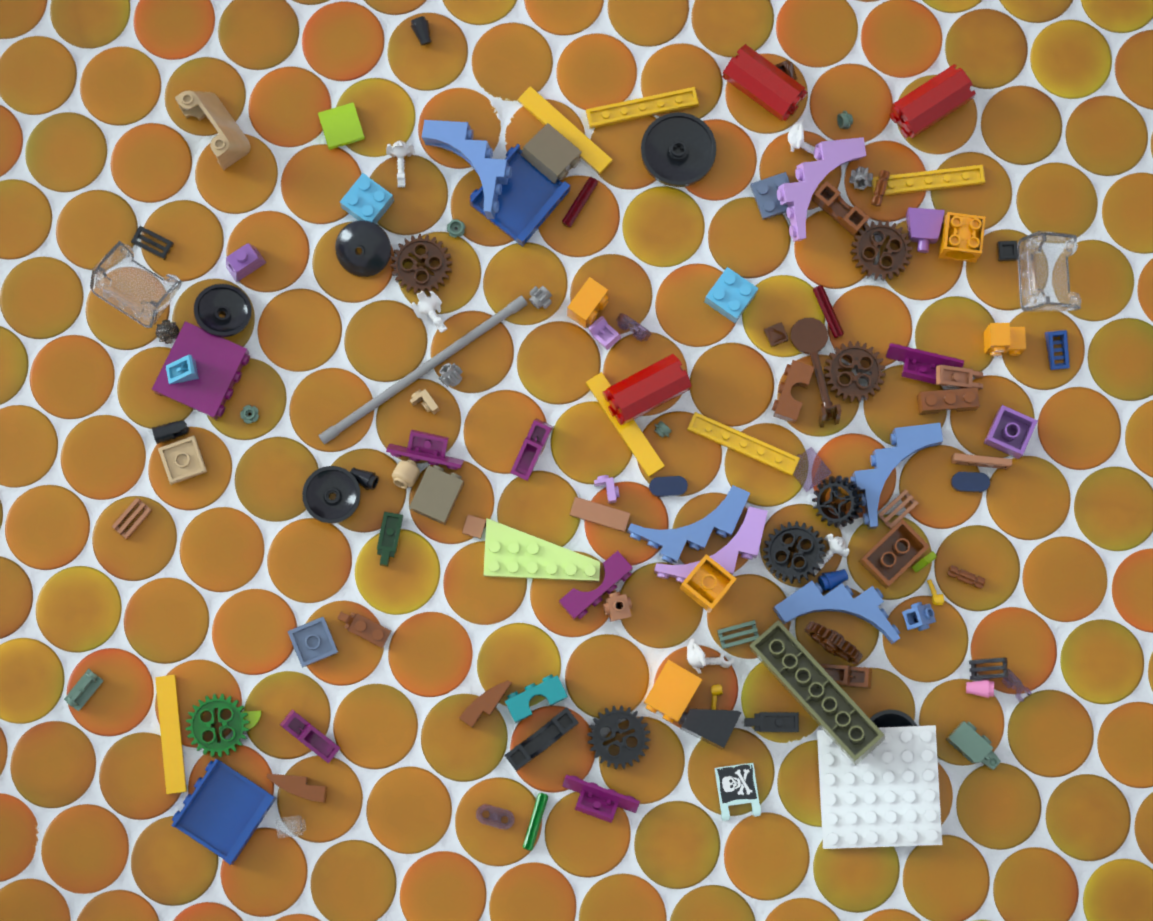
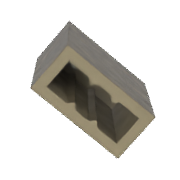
(551, 153)
(437, 494)

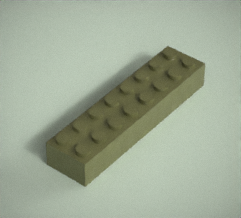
(817, 692)

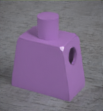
(924, 226)
(244, 261)

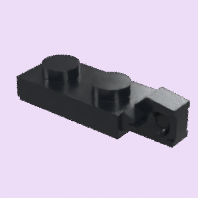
(774, 722)

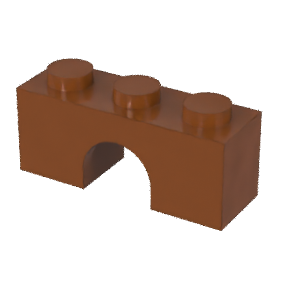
(831, 202)
(797, 375)
(955, 399)

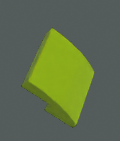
(341, 126)

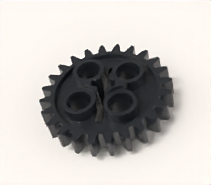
(811, 557)
(611, 721)

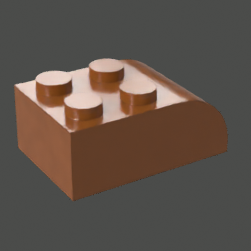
(894, 554)

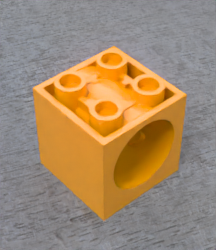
(961, 237)
(708, 583)

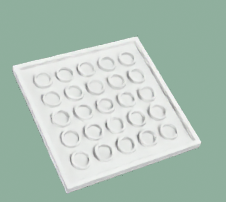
(886, 796)

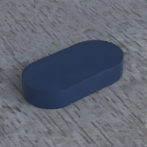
(970, 482)
(668, 486)

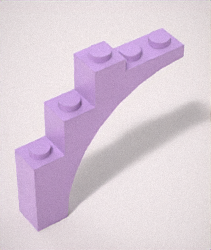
(810, 174)
(744, 542)

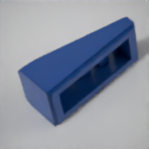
(1064, 349)

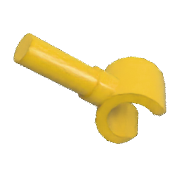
(937, 599)
(715, 690)

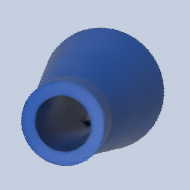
(832, 579)

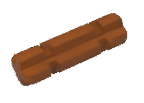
(880, 188)
(966, 577)

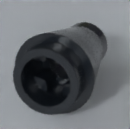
(421, 29)
(365, 478)

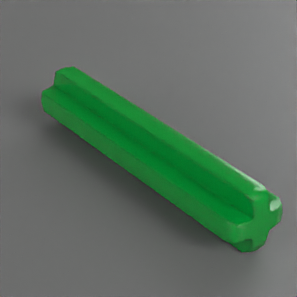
(535, 821)

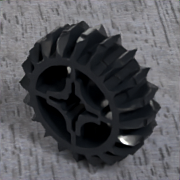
(835, 494)

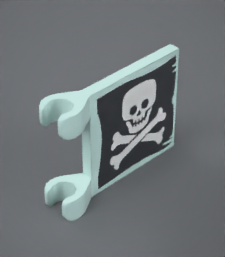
(737, 786)

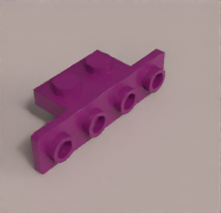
(920, 364)
(428, 448)
(598, 800)

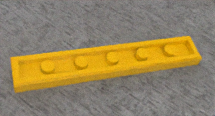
(642, 107)
(548, 114)
(933, 180)
(629, 432)
(743, 444)
(171, 734)

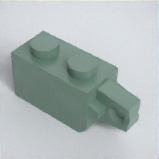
(973, 746)

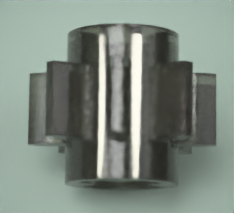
(167, 331)

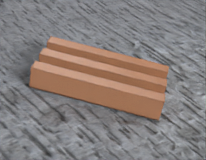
(909, 498)
(120, 530)

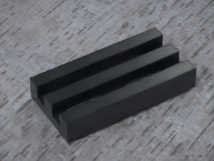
(166, 250)
(974, 670)

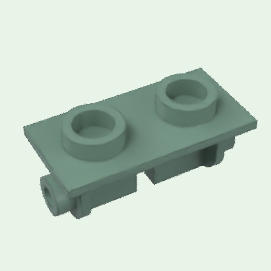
(83, 690)

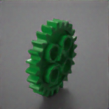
(235, 723)

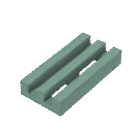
(754, 630)

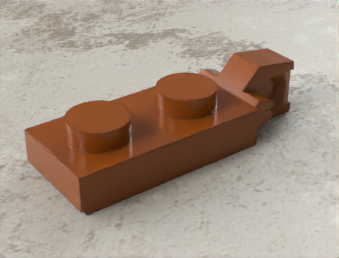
(365, 628)

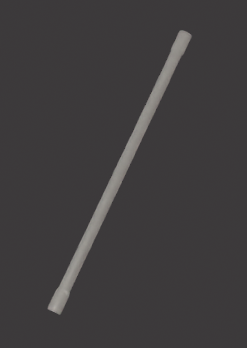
(510, 309)

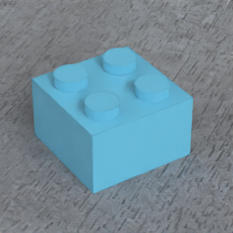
(366, 200)
(731, 295)

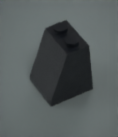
(710, 725)

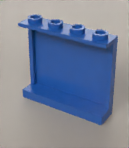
(524, 200)
(223, 811)

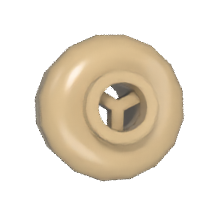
(405, 474)

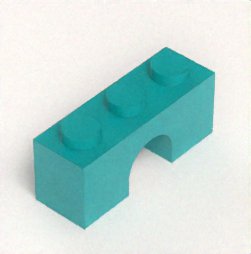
(550, 689)

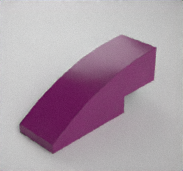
(531, 449)
(310, 736)

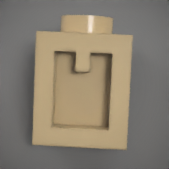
(428, 403)

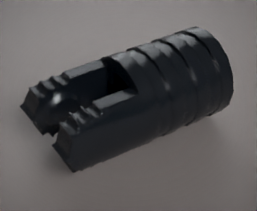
(169, 431)

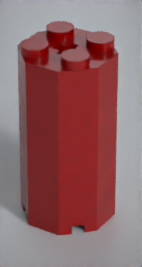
(764, 83)
(932, 101)
(647, 389)

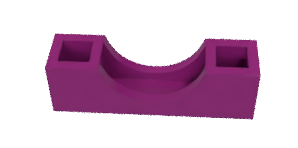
(578, 602)

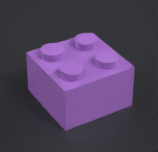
(1010, 431)

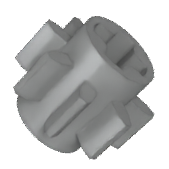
(861, 178)
(540, 297)
(450, 374)

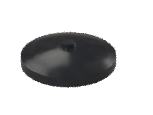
(678, 149)

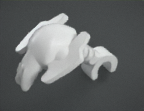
(796, 138)
(400, 150)
(427, 306)
(836, 545)
(697, 659)

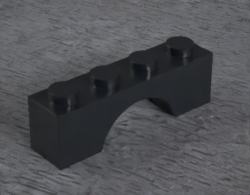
(542, 739)

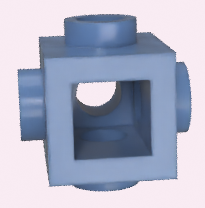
(919, 616)

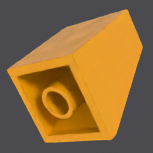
(672, 692)

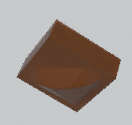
(776, 334)

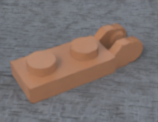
(957, 377)

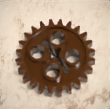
(432, 253)
(897, 258)
(853, 388)
(833, 642)

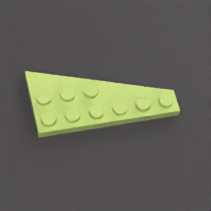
(525, 556)

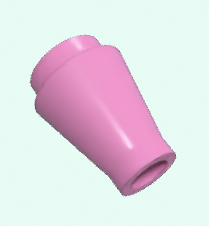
(981, 688)

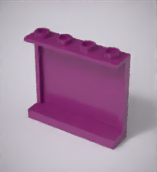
(217, 368)

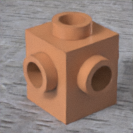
(624, 606)

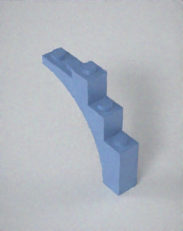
(459, 139)
(906, 442)
(672, 541)
(840, 599)

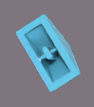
(182, 370)

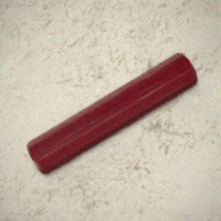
(579, 202)
(828, 311)

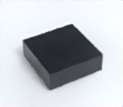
(1007, 251)

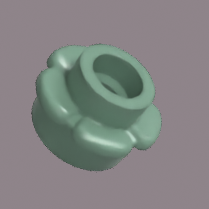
(844, 120)
(456, 223)
(254, 414)
(662, 429)

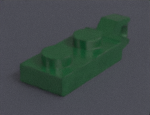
(389, 536)

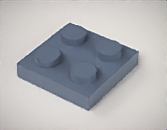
(766, 195)
(312, 642)

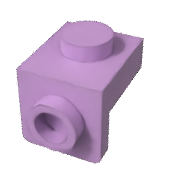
(604, 333)
(612, 491)

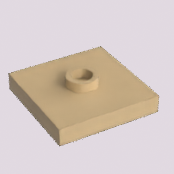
(182, 460)

